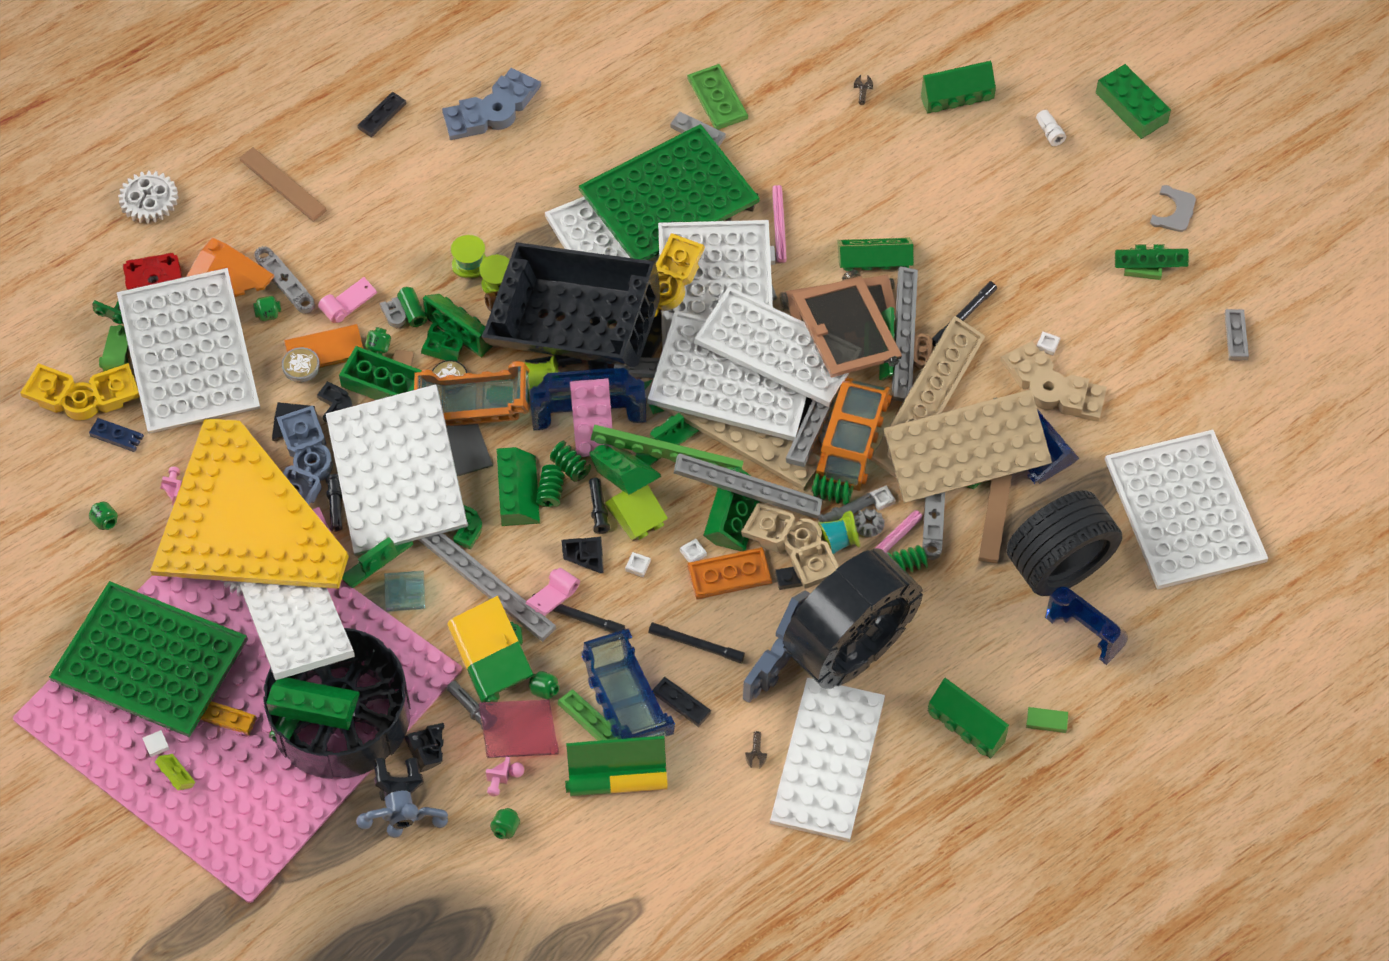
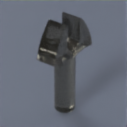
(863, 88)
(756, 751)

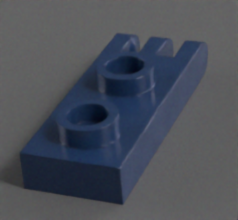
(115, 434)

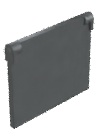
(468, 449)

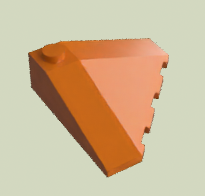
(242, 271)

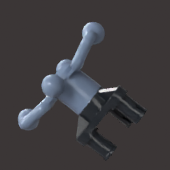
(398, 800)

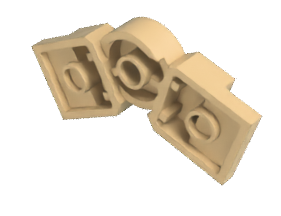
(1071, 394)
(801, 540)

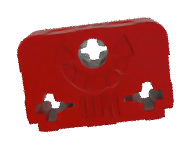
(151, 270)

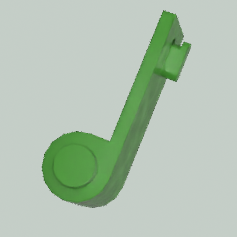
(115, 349)

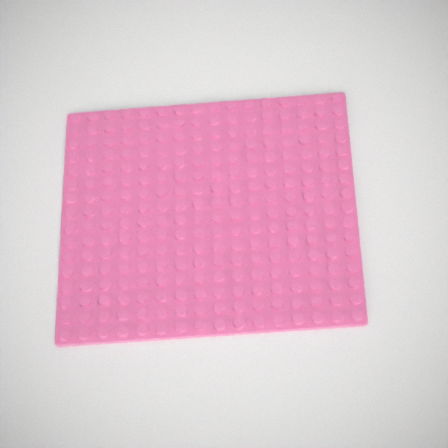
(248, 799)

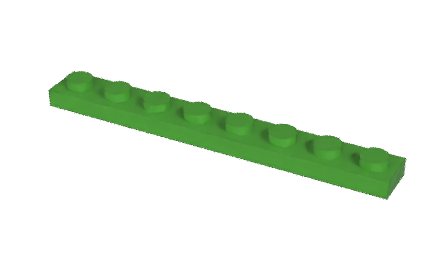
(657, 448)

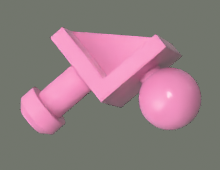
(170, 484)
(501, 773)

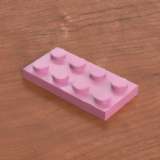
(589, 408)

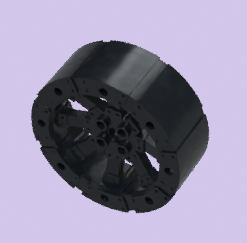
(859, 598)
(391, 728)

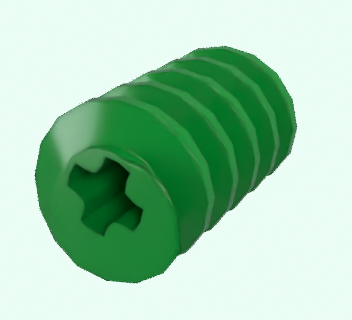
(569, 462)
(550, 486)
(832, 490)
(910, 558)

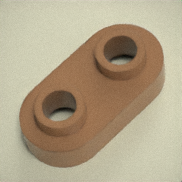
(922, 352)

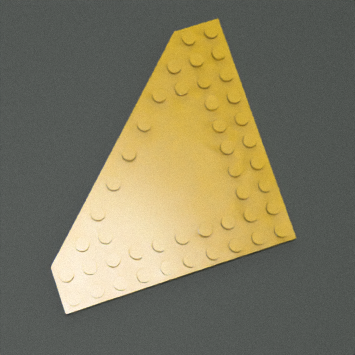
(244, 519)

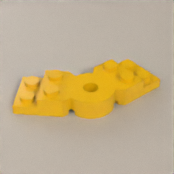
(676, 269)
(59, 393)

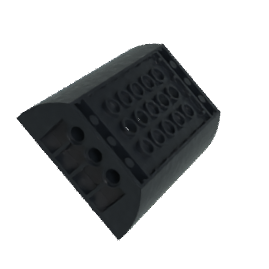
(582, 289)

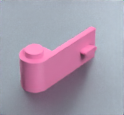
(338, 308)
(560, 588)

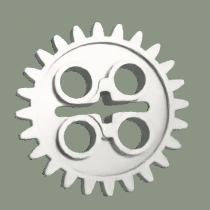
(148, 197)

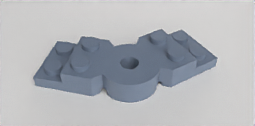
(496, 110)
(306, 444)
(771, 662)

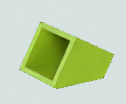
(637, 512)

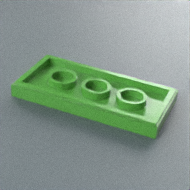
(717, 97)

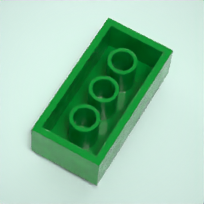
(1133, 101)
(376, 375)

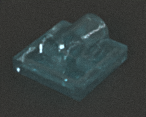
(405, 591)

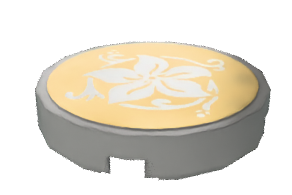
(300, 364)

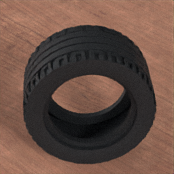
(1064, 542)

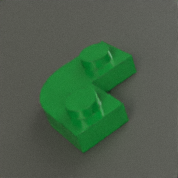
(468, 535)

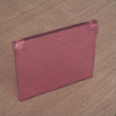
(518, 728)

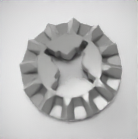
(867, 529)

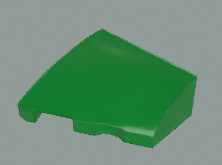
(441, 344)

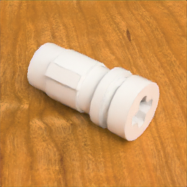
(1052, 131)

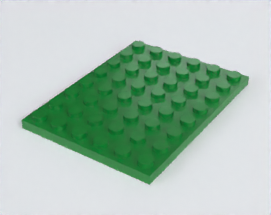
(667, 184)
(149, 658)

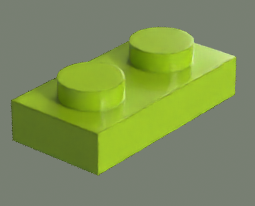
(175, 772)

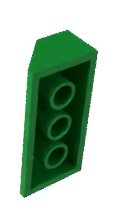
(958, 87)
(875, 253)
(457, 321)
(623, 468)
(517, 487)
(728, 518)
(312, 702)
(968, 718)

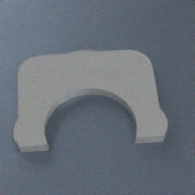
(1184, 210)

